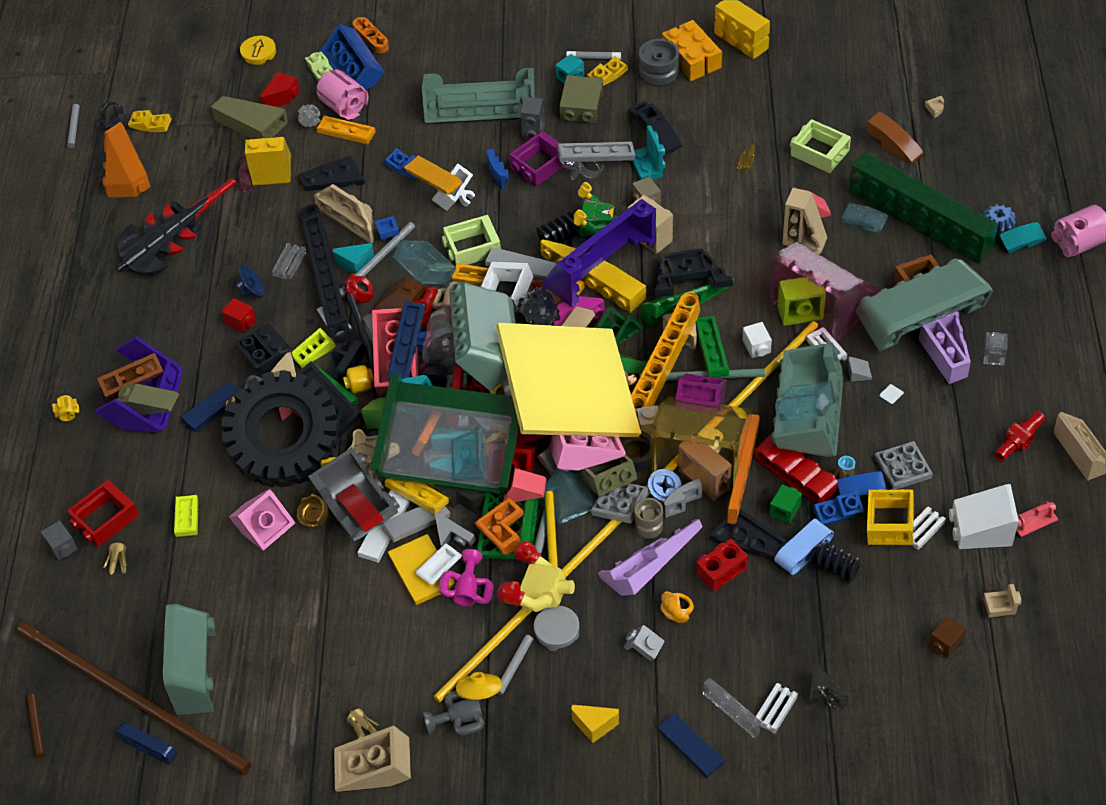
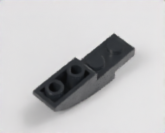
(648, 115)

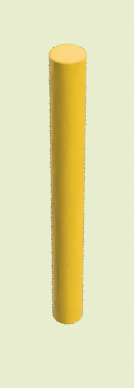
(551, 531)

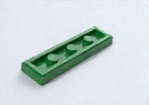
(711, 347)

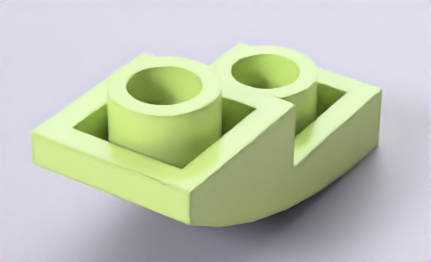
(318, 64)

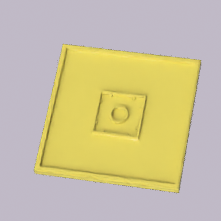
(567, 381)

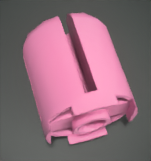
(342, 94)

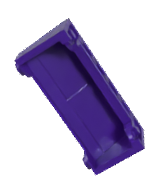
(631, 227)

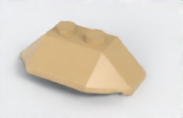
(346, 211)

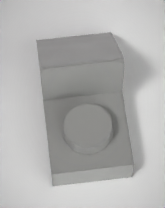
(448, 528)

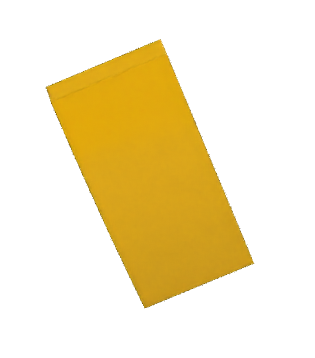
(610, 71)
(147, 122)

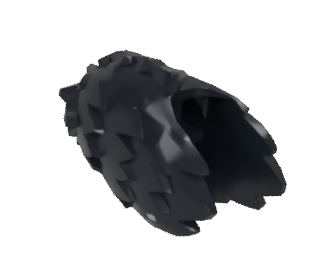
(537, 308)

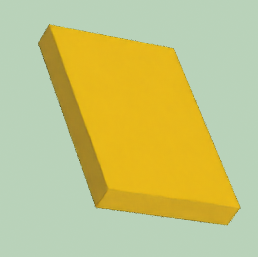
(408, 560)

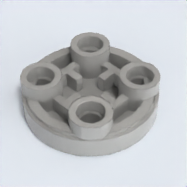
(556, 627)

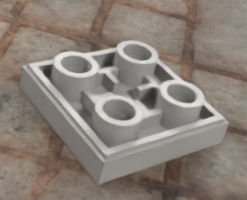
(903, 465)
(620, 503)

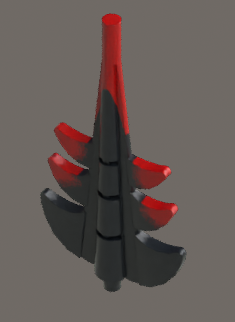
(141, 252)

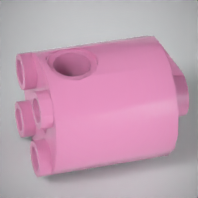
(1080, 230)

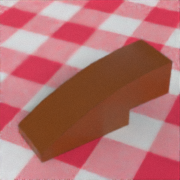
(894, 138)

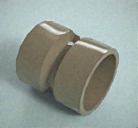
(648, 518)

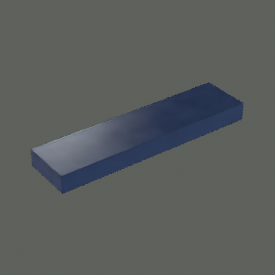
(406, 339)

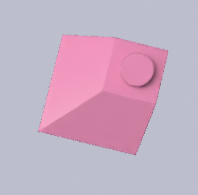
(262, 519)

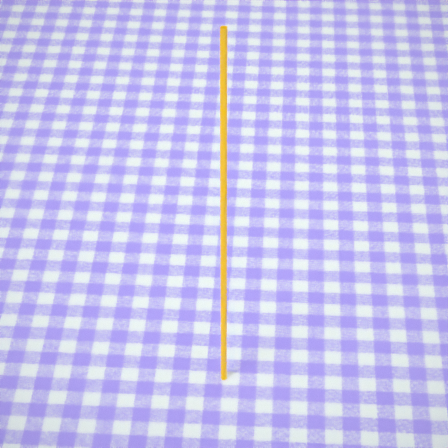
(577, 559)

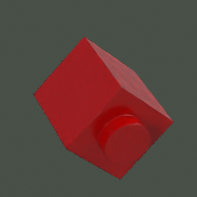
(239, 315)

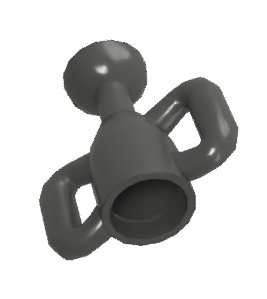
(460, 712)

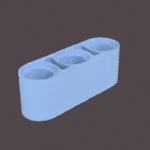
(801, 547)

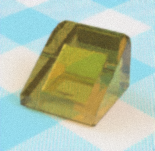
(747, 158)

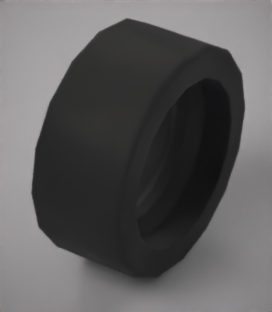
(644, 439)

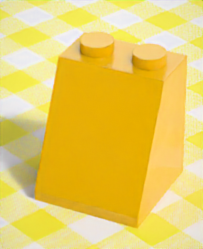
(268, 160)

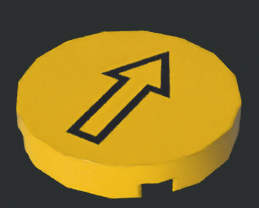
(258, 50)

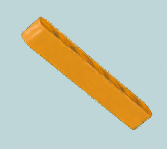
(666, 346)

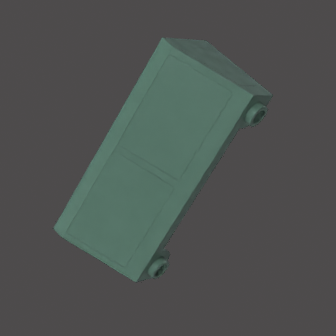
(475, 100)

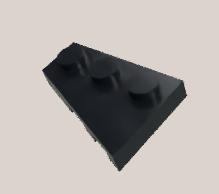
(337, 172)
(750, 536)

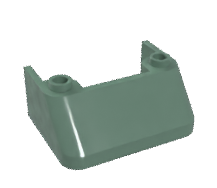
(186, 659)

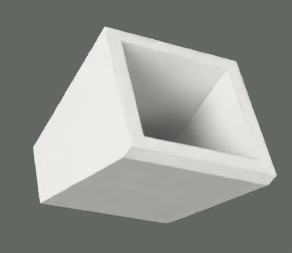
(985, 519)

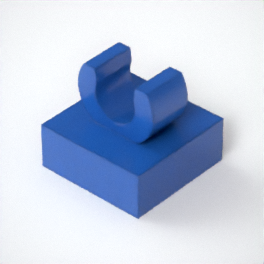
(387, 228)

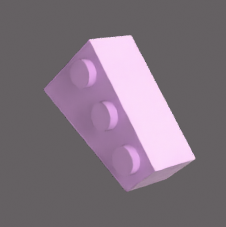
(947, 347)

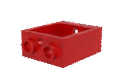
(92, 502)

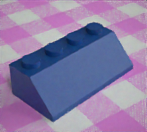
(350, 54)

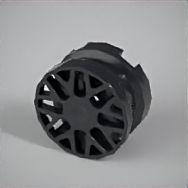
(436, 375)

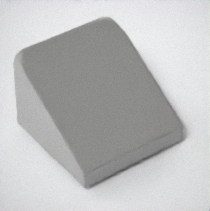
(858, 369)

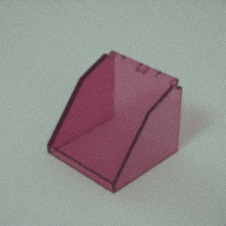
(844, 284)

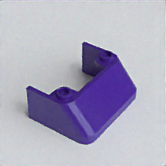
(127, 418)

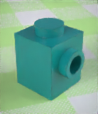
(569, 67)

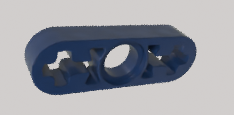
(146, 743)

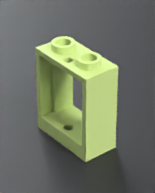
(825, 134)
(468, 229)

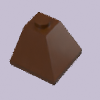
(400, 291)

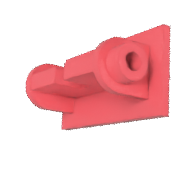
(1036, 518)

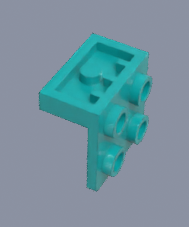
(650, 159)

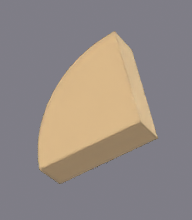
(935, 106)

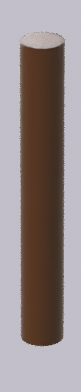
(35, 726)

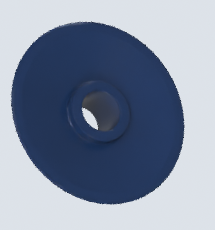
(249, 282)

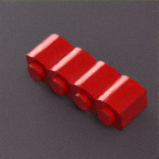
(797, 471)

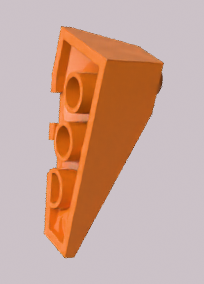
(123, 168)

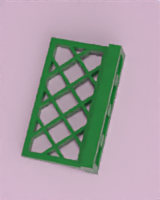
(526, 525)

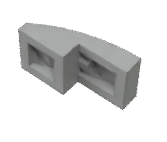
(677, 500)

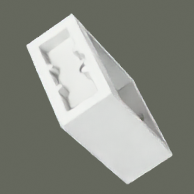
(518, 273)

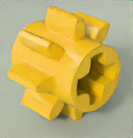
(65, 408)

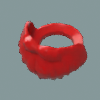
(352, 288)

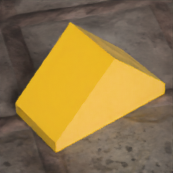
(595, 720)

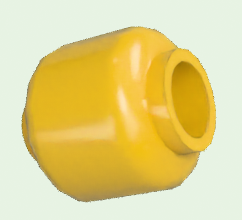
(358, 379)

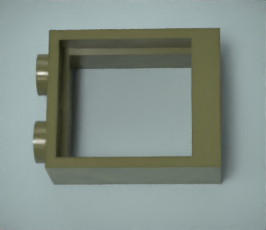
(606, 480)

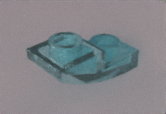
(867, 217)

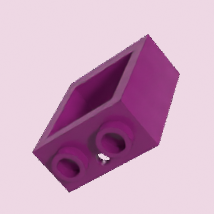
(539, 142)
(694, 390)

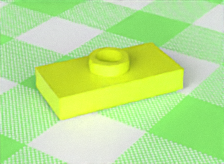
(186, 515)

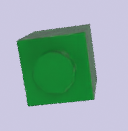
(785, 504)

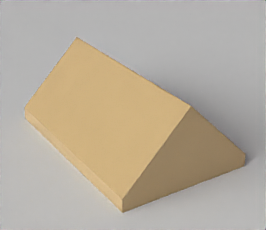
(1081, 445)

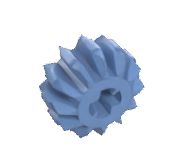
(1002, 216)

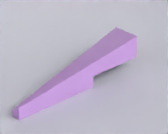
(639, 568)

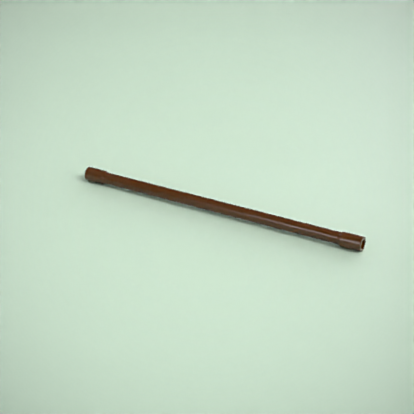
(231, 758)

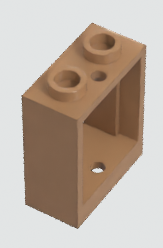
(707, 465)

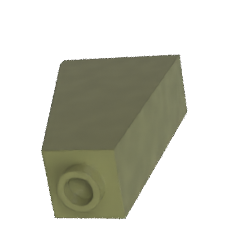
(249, 118)

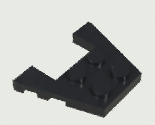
(687, 266)

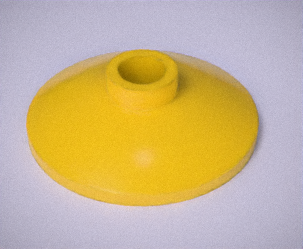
(478, 686)

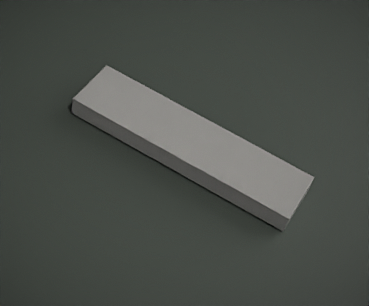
(596, 151)
(539, 267)

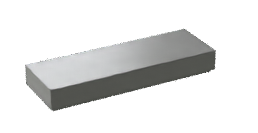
(411, 522)

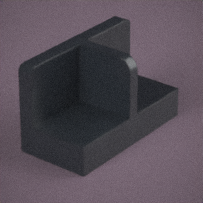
(345, 358)

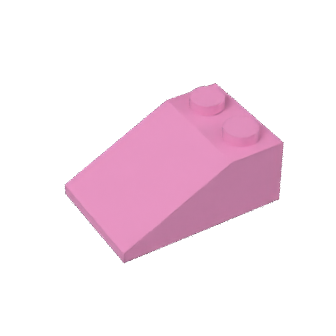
(581, 452)

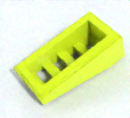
(321, 349)

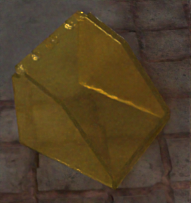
(706, 422)

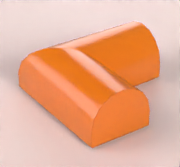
(496, 525)

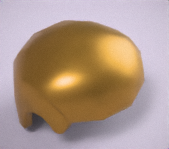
(312, 511)

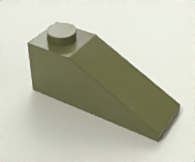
(147, 399)

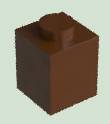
(947, 637)

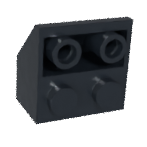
(263, 348)

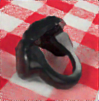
(118, 115)

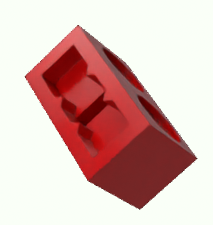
(725, 568)

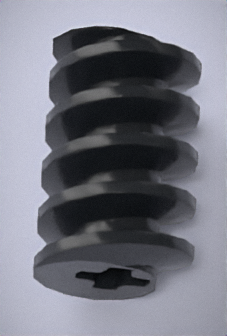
(558, 228)
(836, 561)

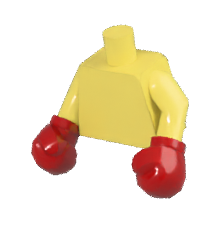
(541, 585)

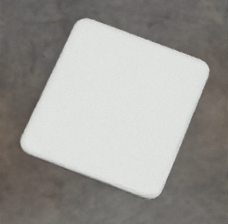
(891, 393)

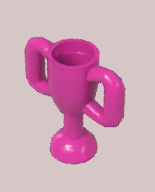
(466, 586)

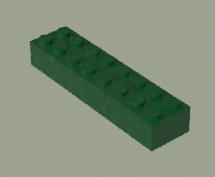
(922, 207)

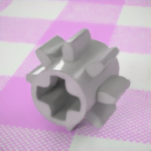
(309, 115)

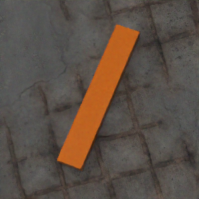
(743, 469)

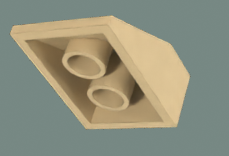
(373, 761)

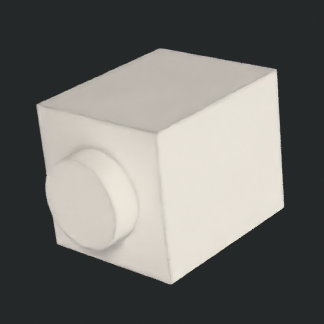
(757, 340)

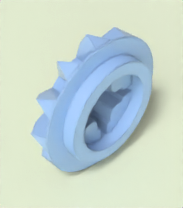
(656, 479)

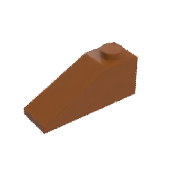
(134, 373)

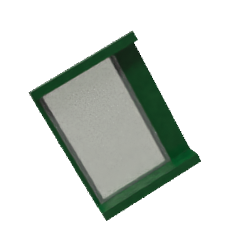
(424, 419)

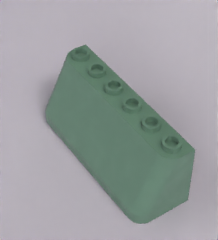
(922, 301)
(474, 322)
(814, 434)

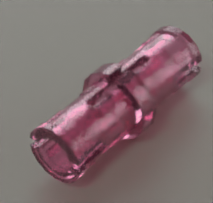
(244, 175)

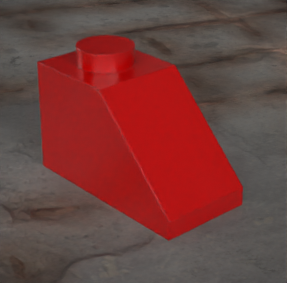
(280, 90)

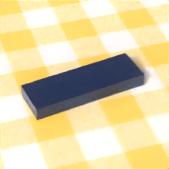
(209, 408)
(691, 745)

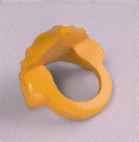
(672, 608)

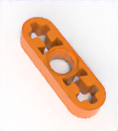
(382, 45)

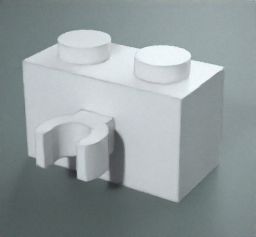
(460, 193)

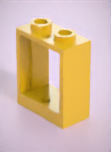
(890, 533)

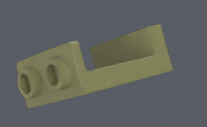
(581, 99)

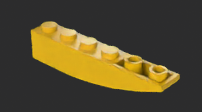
(604, 278)

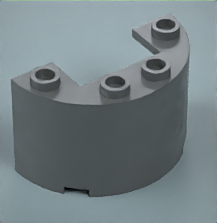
(342, 473)

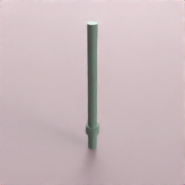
(742, 373)

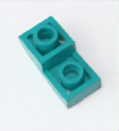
(1021, 236)

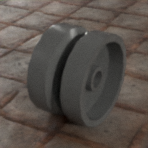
(659, 61)

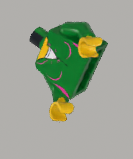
(594, 214)

